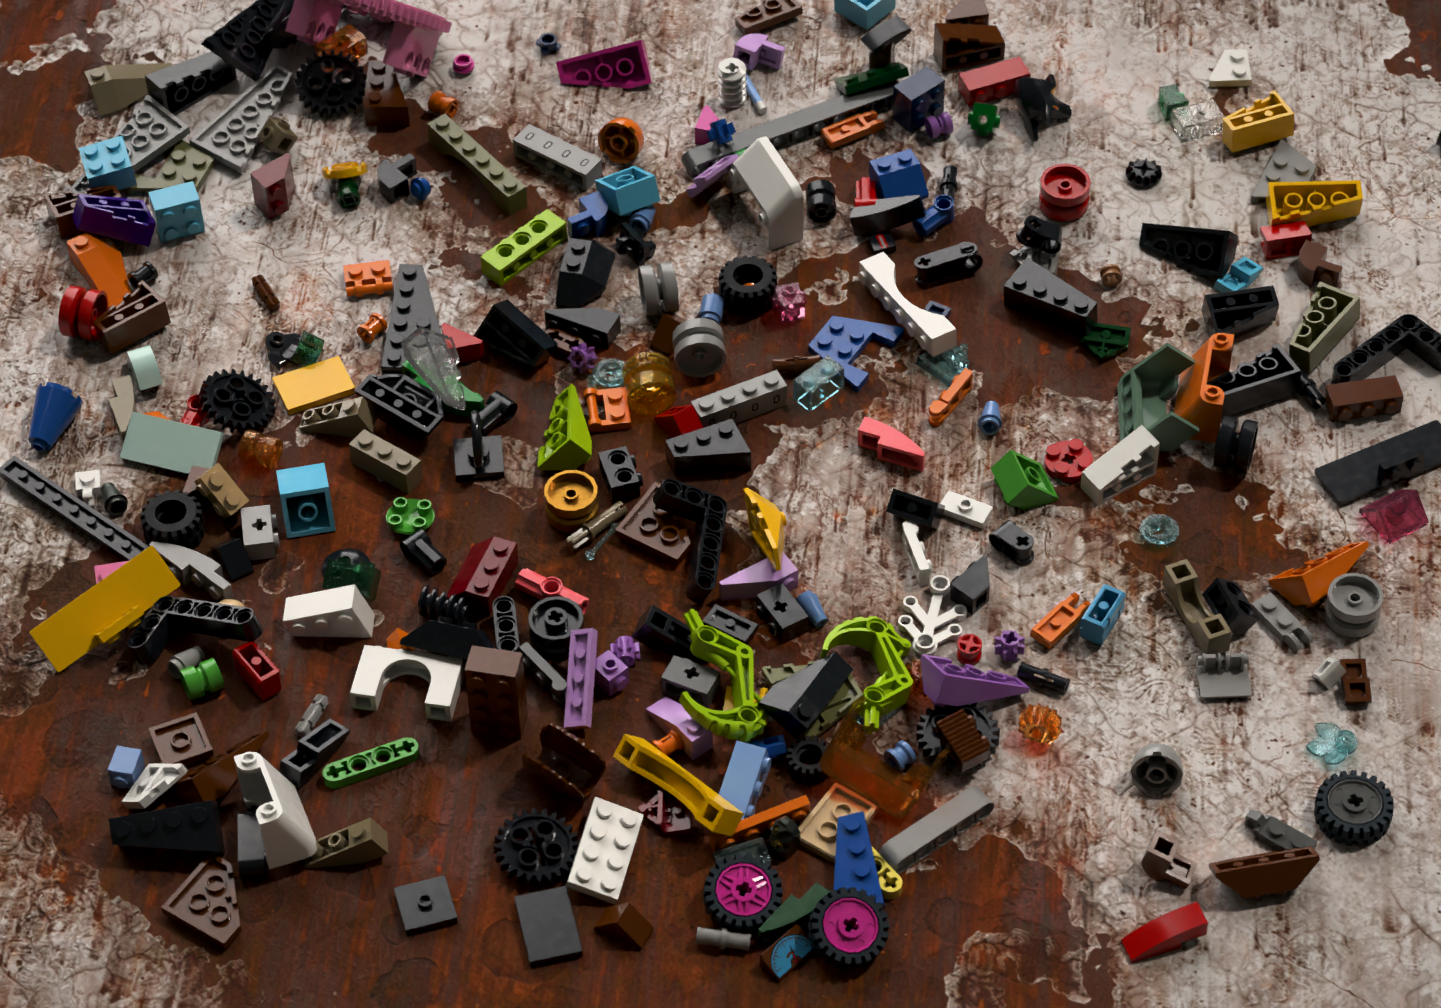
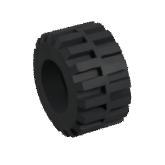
(747, 299)
(173, 508)

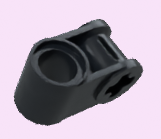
(1041, 235)
(1013, 543)

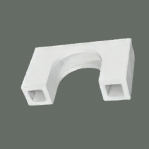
(382, 664)

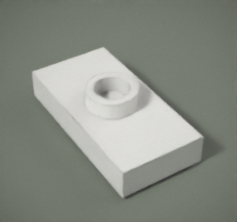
(966, 509)

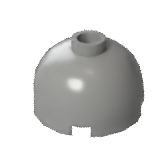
(1157, 769)

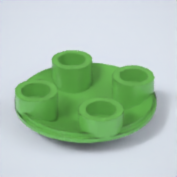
(410, 515)

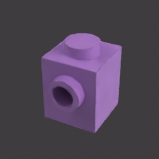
(611, 673)

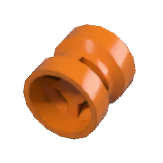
(442, 104)

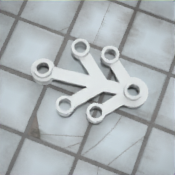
(926, 642)

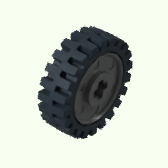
(1353, 808)

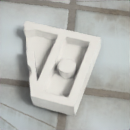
(1231, 70)

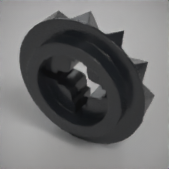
(1150, 178)

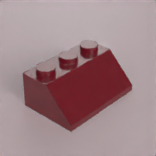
(485, 573)

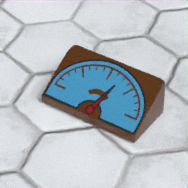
(786, 953)

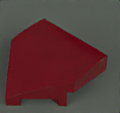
(668, 814)

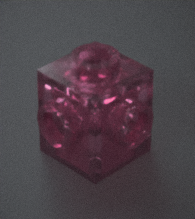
(789, 297)

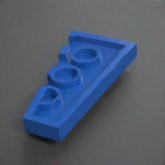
(855, 857)

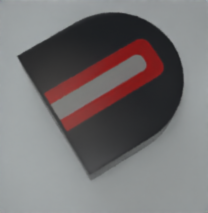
(882, 242)

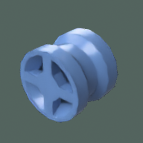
(900, 756)

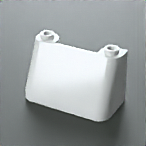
(280, 812)

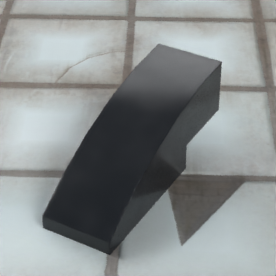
(886, 214)
(313, 752)

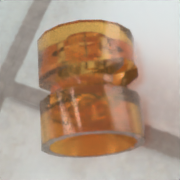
(260, 448)

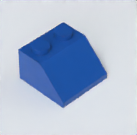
(898, 175)

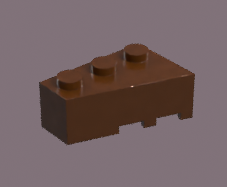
(132, 319)

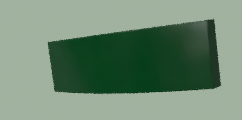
(789, 913)

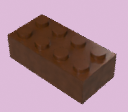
(496, 692)

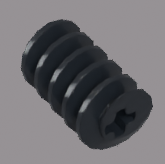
(435, 606)

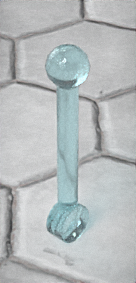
(590, 554)

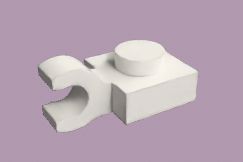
(87, 485)

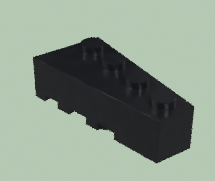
(189, 81)

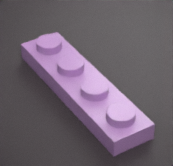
(580, 679)

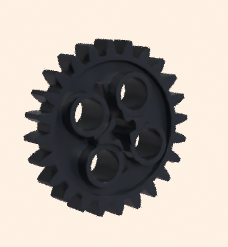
(313, 74)
(236, 401)
(933, 746)
(513, 853)

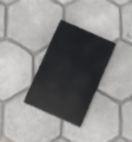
(548, 926)

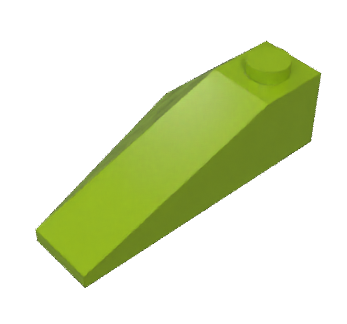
(568, 435)

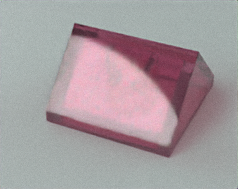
(1396, 514)

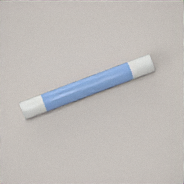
(755, 96)

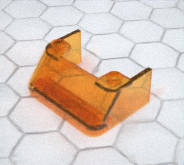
(870, 776)

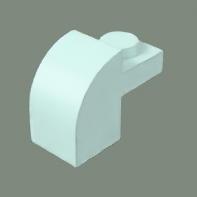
(144, 368)

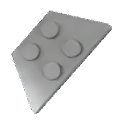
(1284, 166)

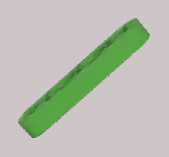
(372, 767)

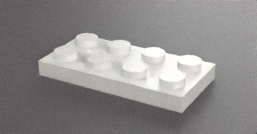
(604, 850)

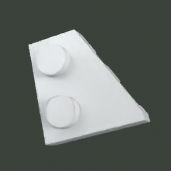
(152, 783)

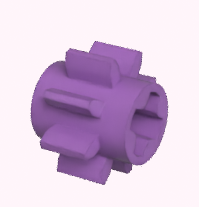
(576, 357)
(1009, 645)
(626, 650)

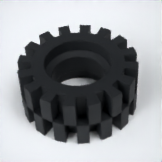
(802, 771)

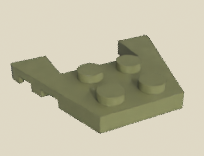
(182, 166)
(833, 711)

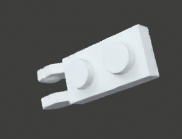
(916, 552)

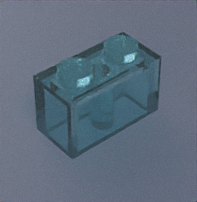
(818, 383)

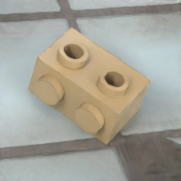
(221, 491)

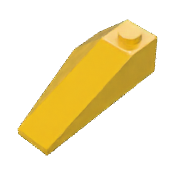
(766, 526)

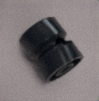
(820, 201)

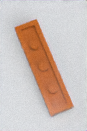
(759, 823)

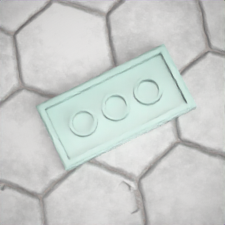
(170, 444)

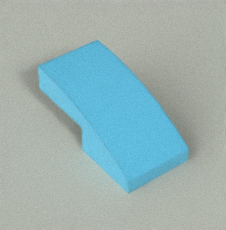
(1240, 276)

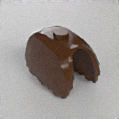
(566, 763)

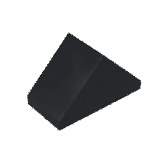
(233, 559)

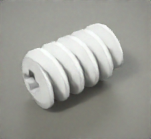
(732, 82)

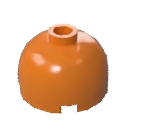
(621, 140)

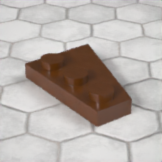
(767, 15)

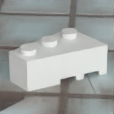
(1122, 466)
(329, 614)

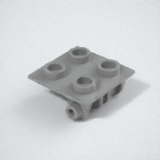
(1223, 675)

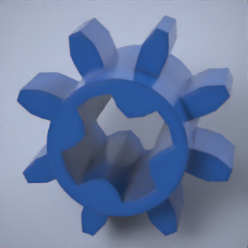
(721, 132)

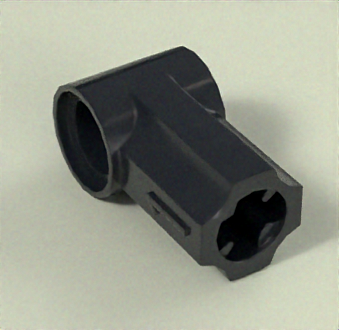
(497, 408)
(419, 547)

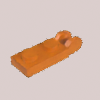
(852, 129)
(949, 399)
(1059, 621)

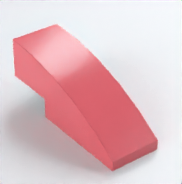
(890, 444)

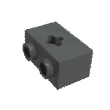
(684, 675)

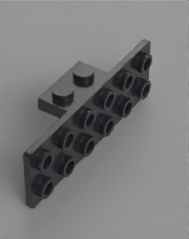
(1382, 463)

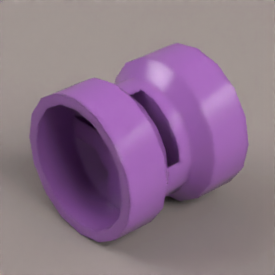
(938, 125)

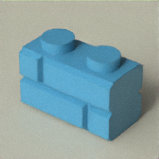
(1102, 614)

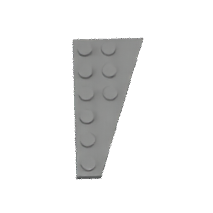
(234, 132)
(145, 136)

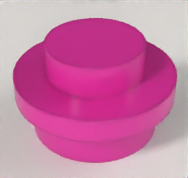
(463, 64)

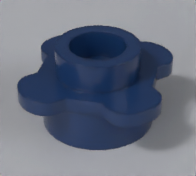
(548, 43)

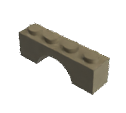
(1184, 590)

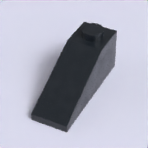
(664, 633)

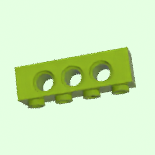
(523, 247)

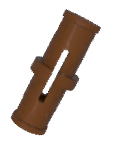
(795, 363)

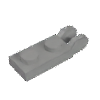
(1281, 621)

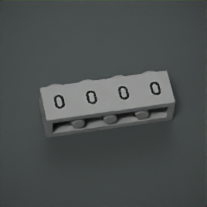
(557, 157)
(742, 400)

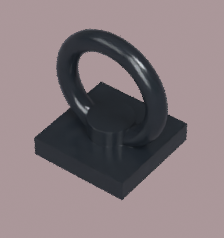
(478, 456)

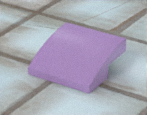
(711, 175)

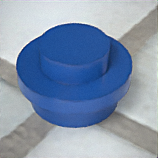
(420, 188)

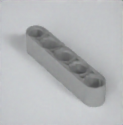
(936, 829)

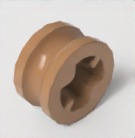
(1110, 275)

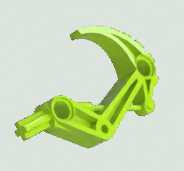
(887, 648)
(736, 658)

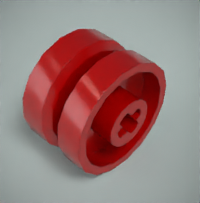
(1064, 192)
(80, 310)

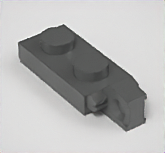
(1277, 833)

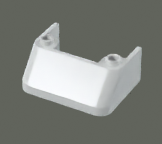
(773, 188)

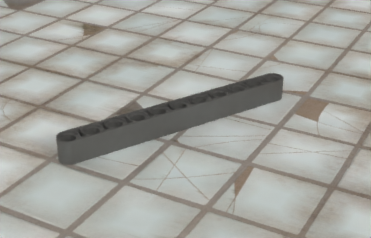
(794, 126)

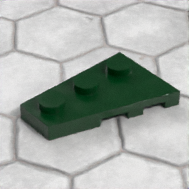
(871, 78)

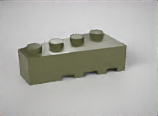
(1323, 325)

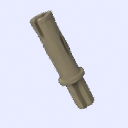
(588, 531)

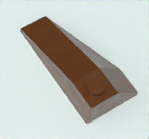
(216, 777)

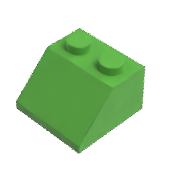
(1023, 481)

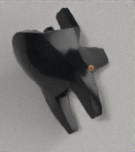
(1038, 103)

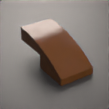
(1355, 682)

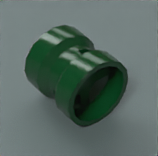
(348, 192)

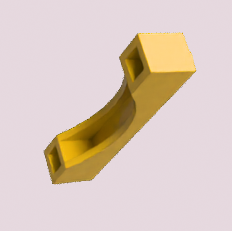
(702, 801)

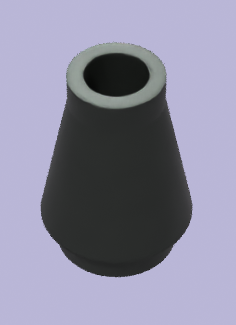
(114, 501)

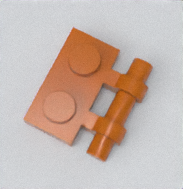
(368, 278)

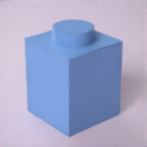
(125, 766)

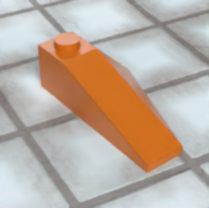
(100, 265)

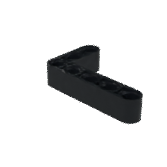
(1402, 334)
(710, 516)
(192, 616)

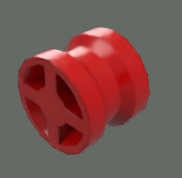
(964, 645)

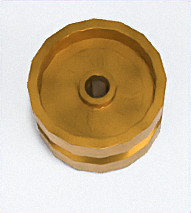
(571, 500)

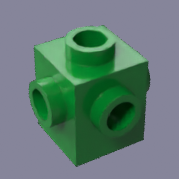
(978, 112)

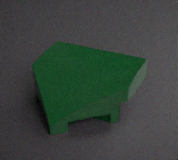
(1107, 340)

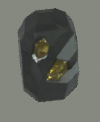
(783, 838)

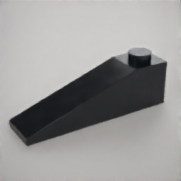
(1198, 249)

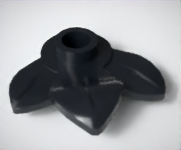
(283, 350)

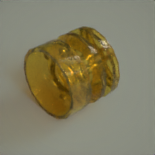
(649, 383)

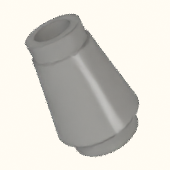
(188, 658)

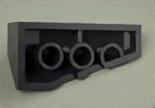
(803, 695)

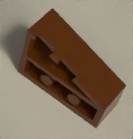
(966, 45)
(383, 97)
(61, 208)

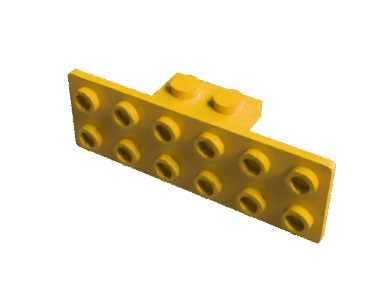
(105, 609)

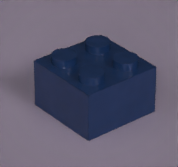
(918, 98)

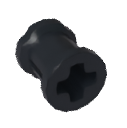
(145, 273)

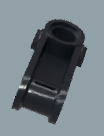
(947, 264)

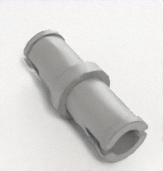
(723, 938)

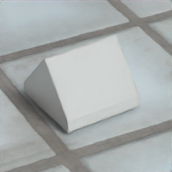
(1329, 672)

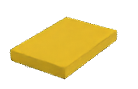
(313, 385)

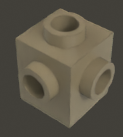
(277, 136)

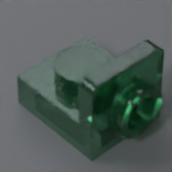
(308, 349)

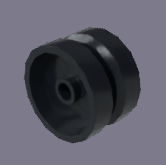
(1231, 443)
(551, 626)

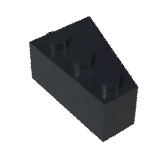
(1239, 310)
(515, 334)
(708, 449)

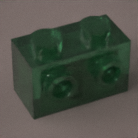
(344, 573)

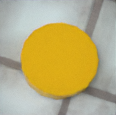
(344, 170)

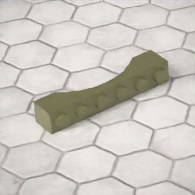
(501, 184)

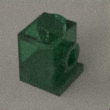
(1169, 99)

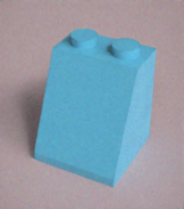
(305, 500)

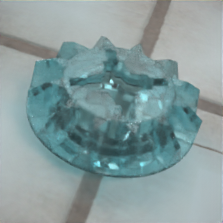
(609, 366)
(1155, 523)

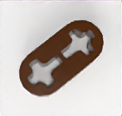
(565, 341)

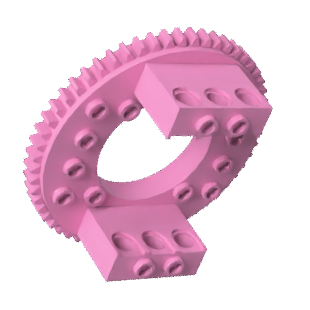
(411, 40)

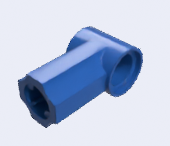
(939, 214)

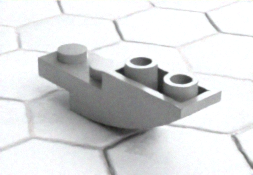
(193, 566)

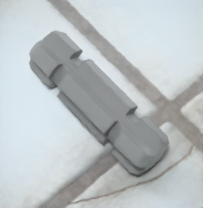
(311, 715)

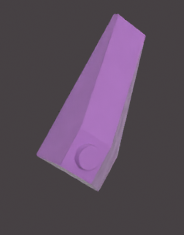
(962, 686)

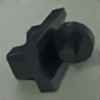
(632, 243)

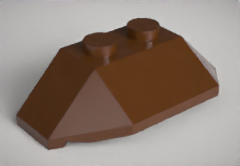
(1266, 872)

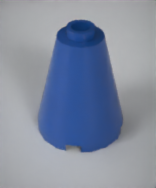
(51, 414)

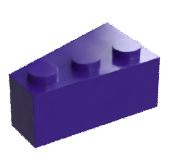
(115, 218)

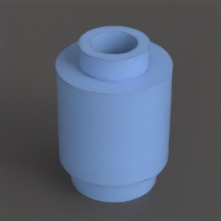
(712, 307)

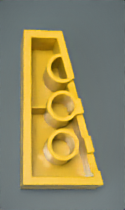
(1313, 201)

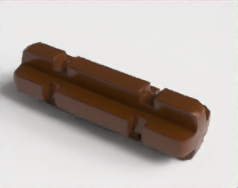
(265, 292)

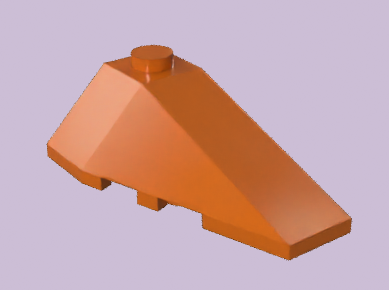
(1312, 581)

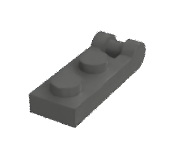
(544, 673)

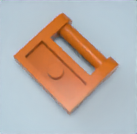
(615, 408)

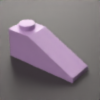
(758, 579)
(672, 715)

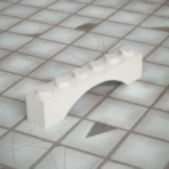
(929, 329)

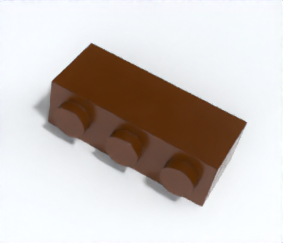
(1363, 398)

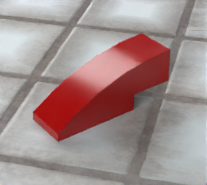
(1165, 933)

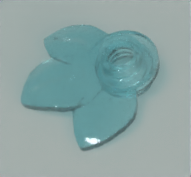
(1330, 743)

